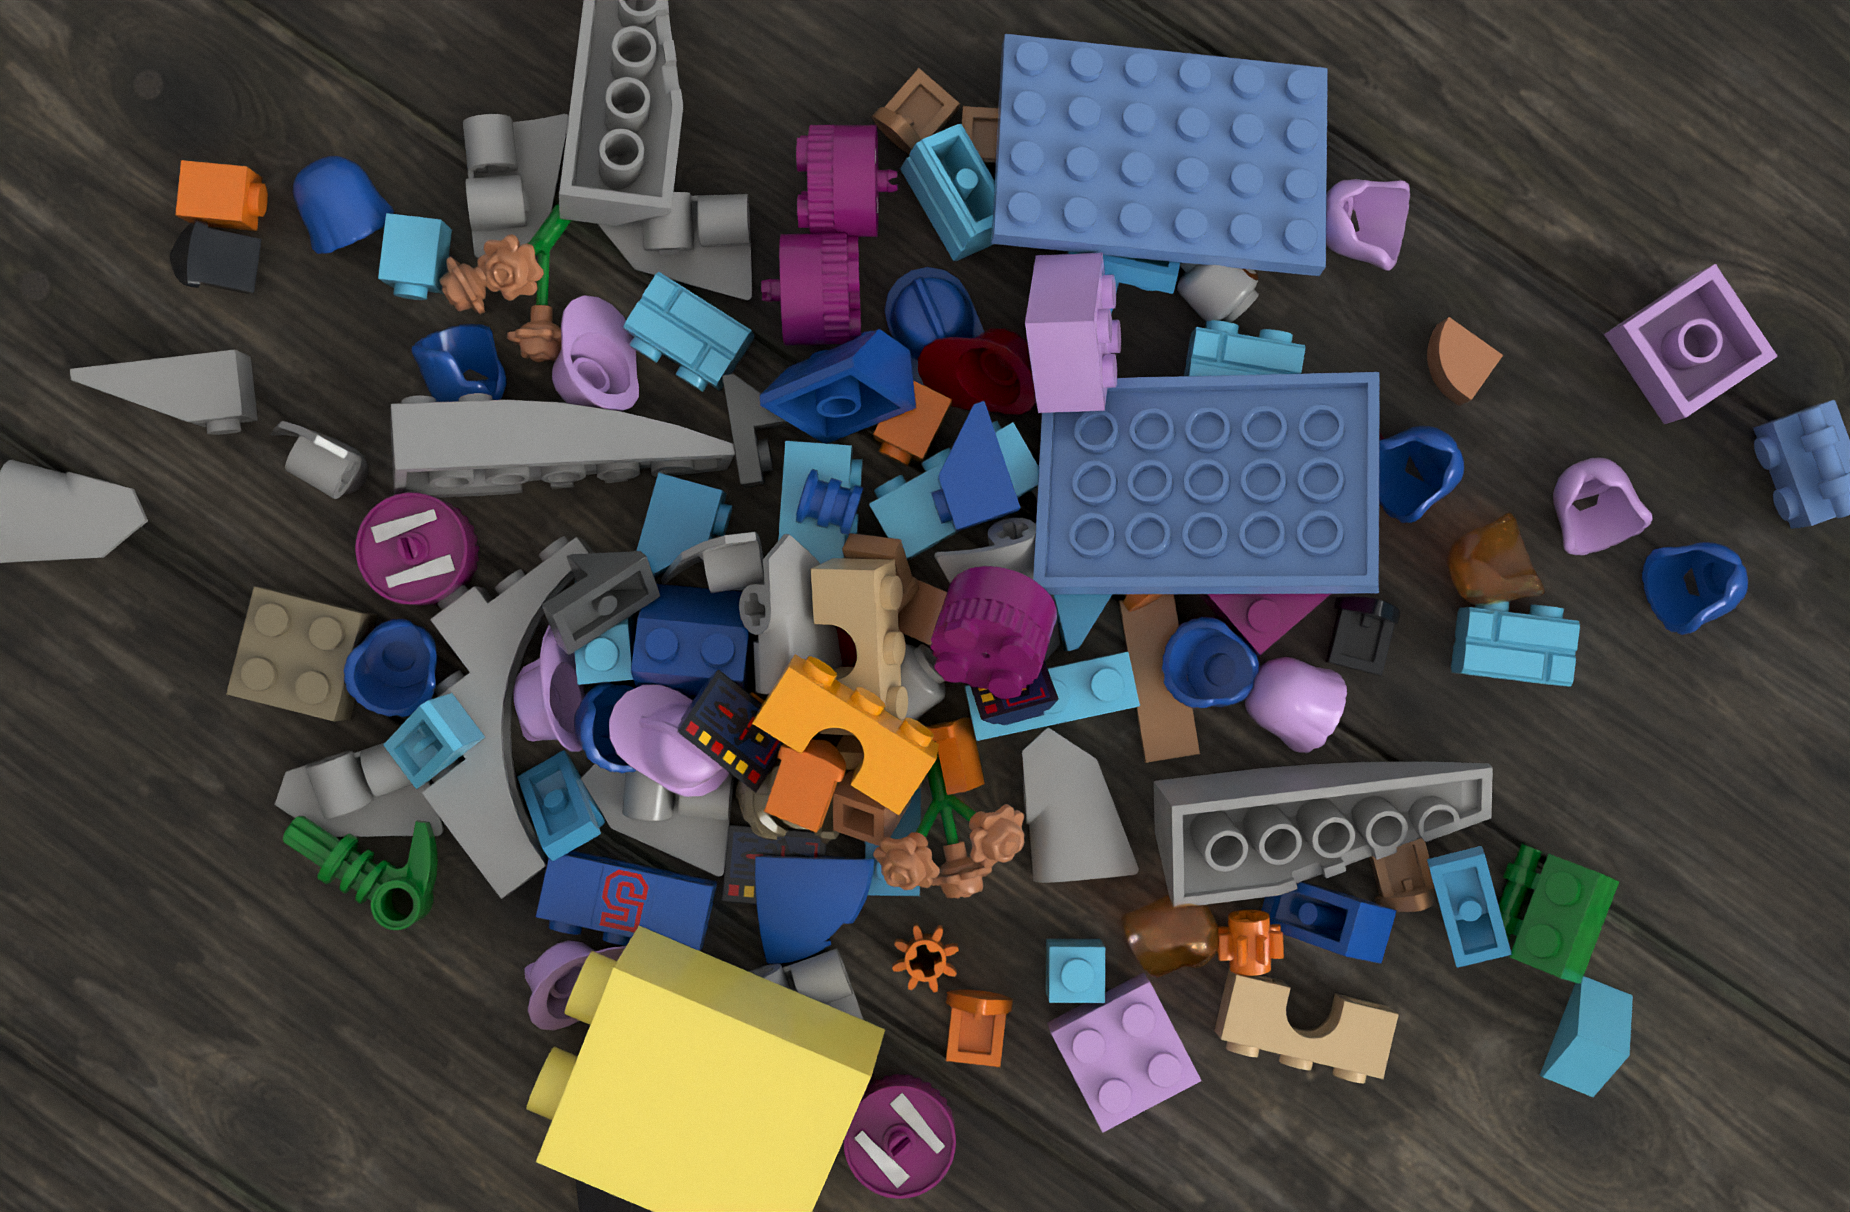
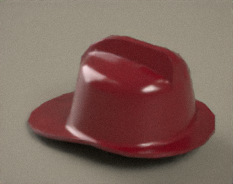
(979, 369)

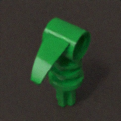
(371, 881)

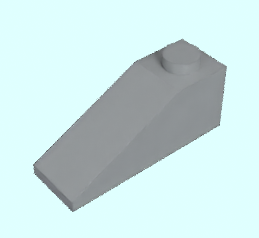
(197, 388)

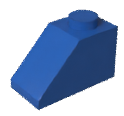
(975, 476)
(1332, 921)

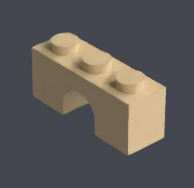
(865, 603)
(1351, 1039)

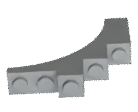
(481, 794)

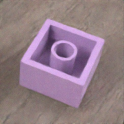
(1072, 332)
(1690, 345)
(1123, 1052)

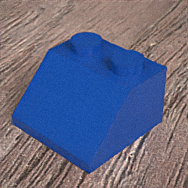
(845, 387)
(690, 637)

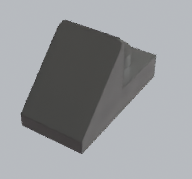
(746, 420)
(605, 593)

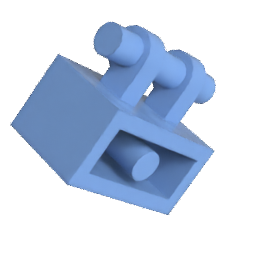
(1807, 464)

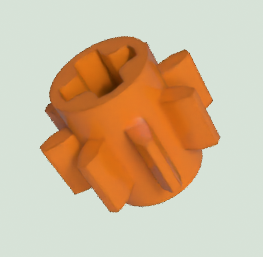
(1250, 942)
(916, 969)

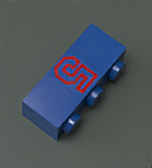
(623, 895)

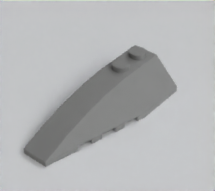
(622, 115)
(499, 444)
(1286, 824)

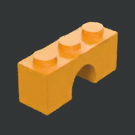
(812, 700)

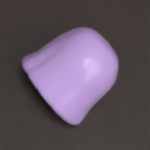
(1380, 215)
(1614, 517)
(1297, 702)

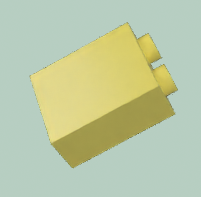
(701, 1084)

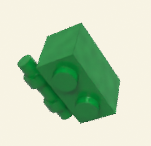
(1561, 916)

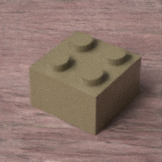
(297, 653)

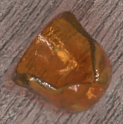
(1493, 564)
(1171, 936)

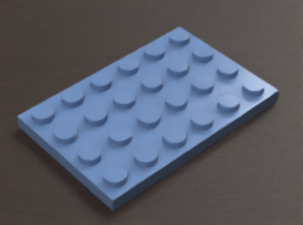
(1161, 155)
(1213, 487)

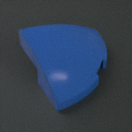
(807, 901)

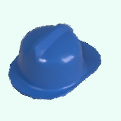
(929, 307)

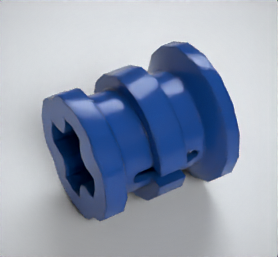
(828, 503)

